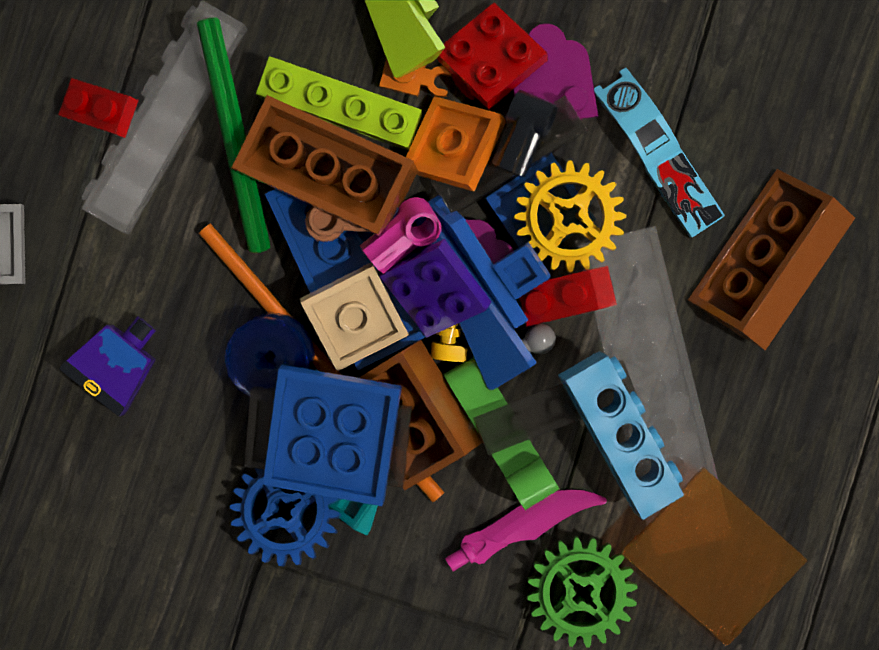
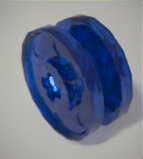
(252, 342)

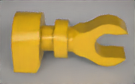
(447, 348)

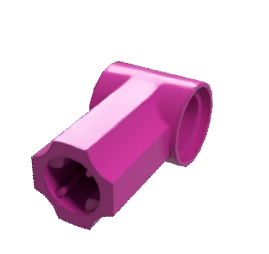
(400, 237)

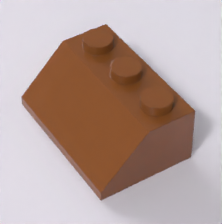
(438, 424)

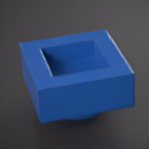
(521, 270)

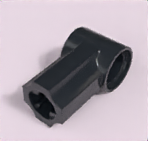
(528, 122)

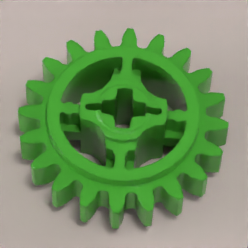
(556, 614)

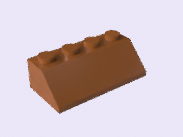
(325, 166)
(772, 258)

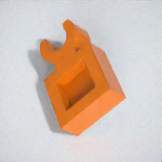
(412, 82)

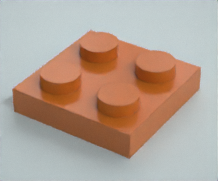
(455, 142)

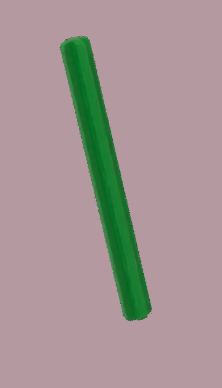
(232, 132)

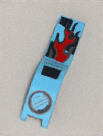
(660, 153)

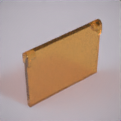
(714, 556)

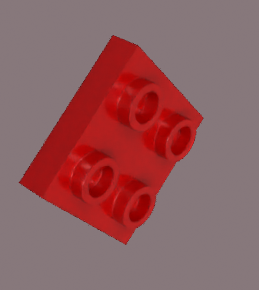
(491, 56)

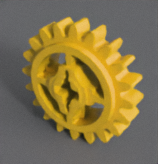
(589, 188)

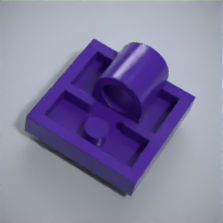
(435, 288)

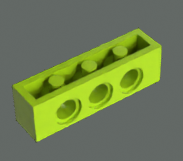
(340, 103)

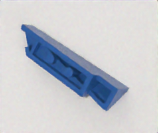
(491, 333)

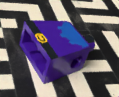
(113, 364)

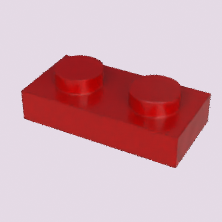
(98, 107)

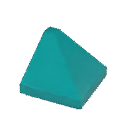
(356, 514)

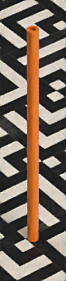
(271, 304)

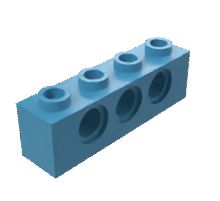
(661, 483)

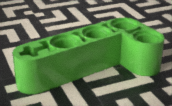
(518, 463)

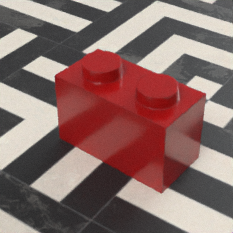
(569, 296)

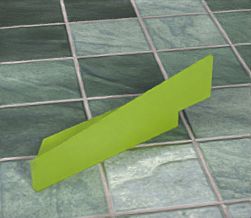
(406, 33)

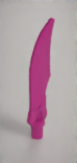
(522, 525)

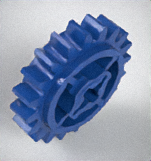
(295, 526)

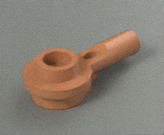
(327, 227)

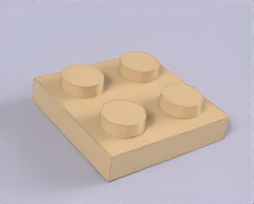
(354, 316)

